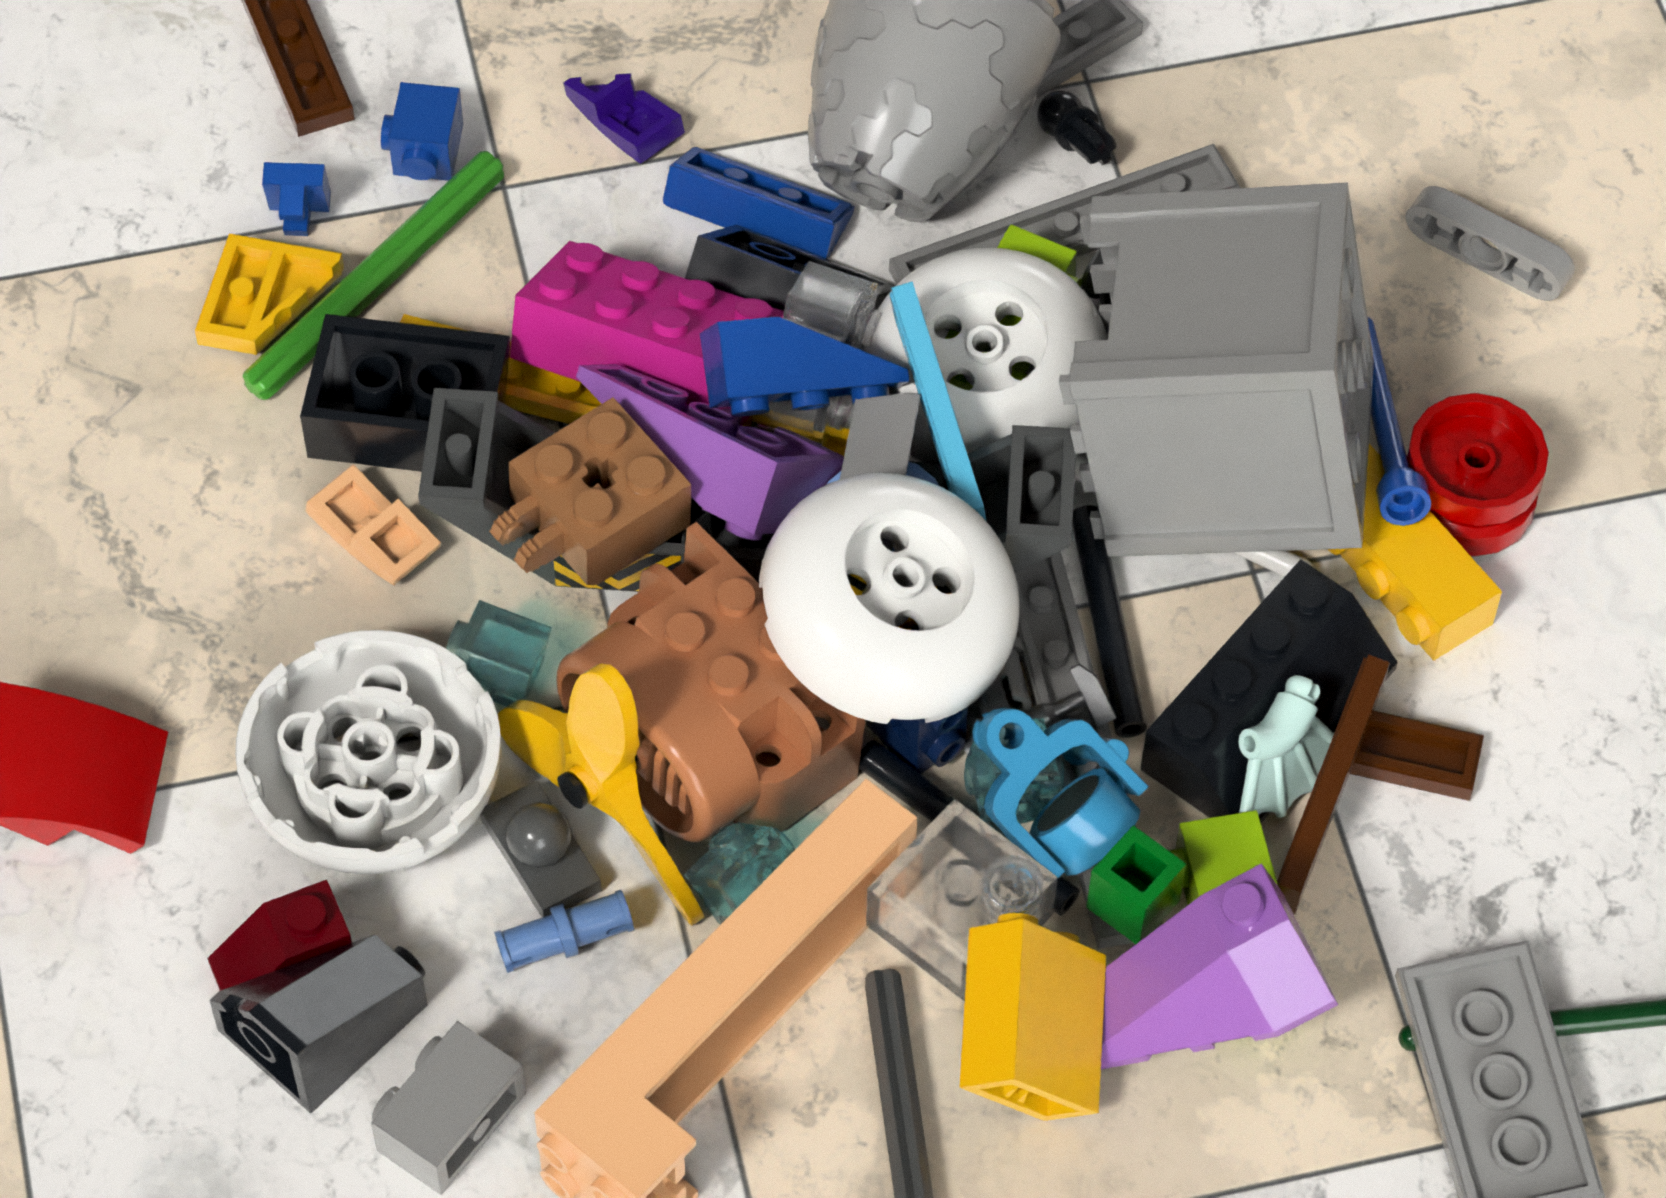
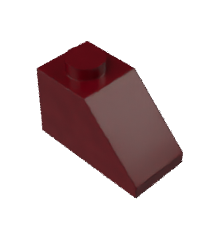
(281, 935)

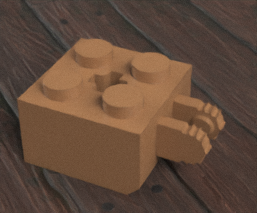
(595, 496)

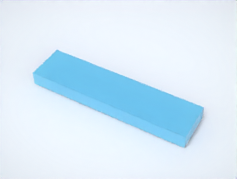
(934, 396)

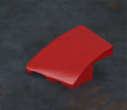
(75, 768)

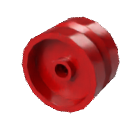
(1480, 468)

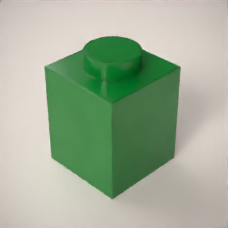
(1135, 885)

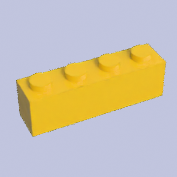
(1421, 576)

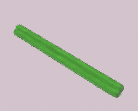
(375, 273)

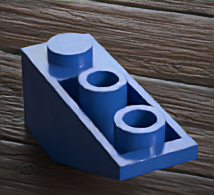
(782, 361)

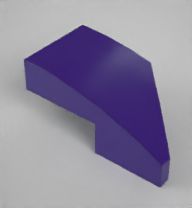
(626, 116)

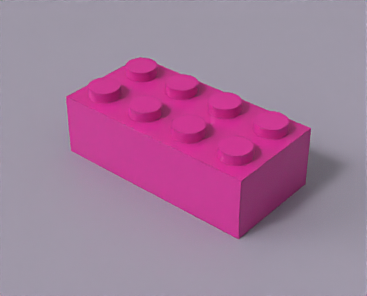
(624, 313)

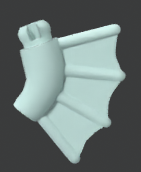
(1284, 750)

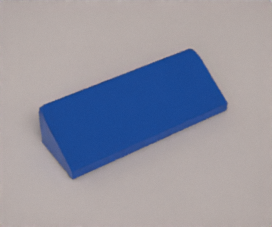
(741, 195)

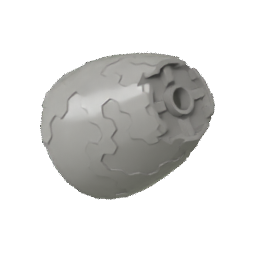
(922, 95)

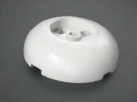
(971, 295)
(850, 643)
(374, 692)

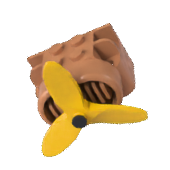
(686, 717)

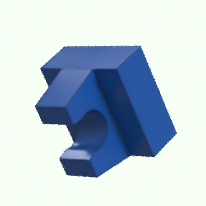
(295, 193)

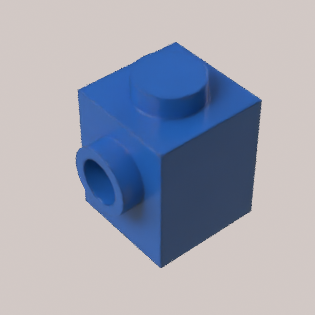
(424, 131)

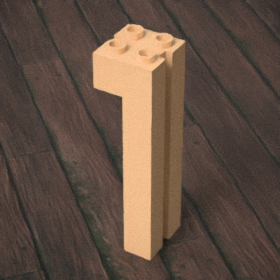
(619, 1113)

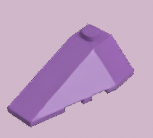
(732, 468)
(1213, 975)

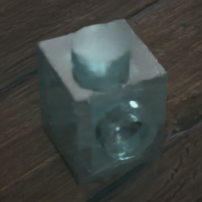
(501, 651)

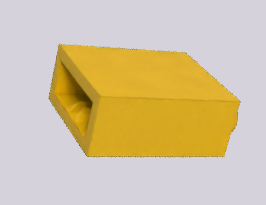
(1033, 1018)

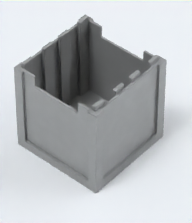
(1228, 372)

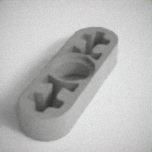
(1522, 257)

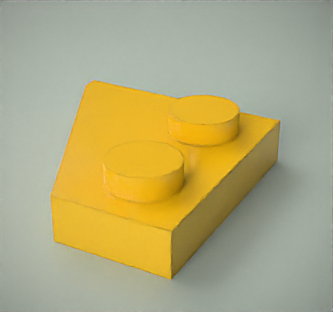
(261, 291)

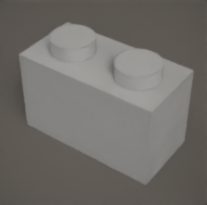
(447, 1106)

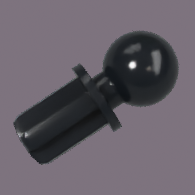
(1075, 127)

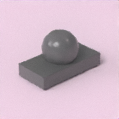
(540, 849)

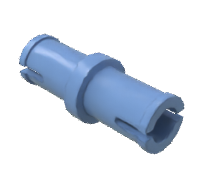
(564, 931)

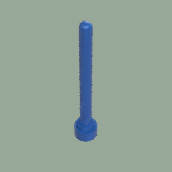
(1402, 491)

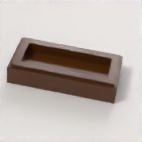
(1419, 755)

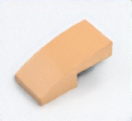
(370, 527)

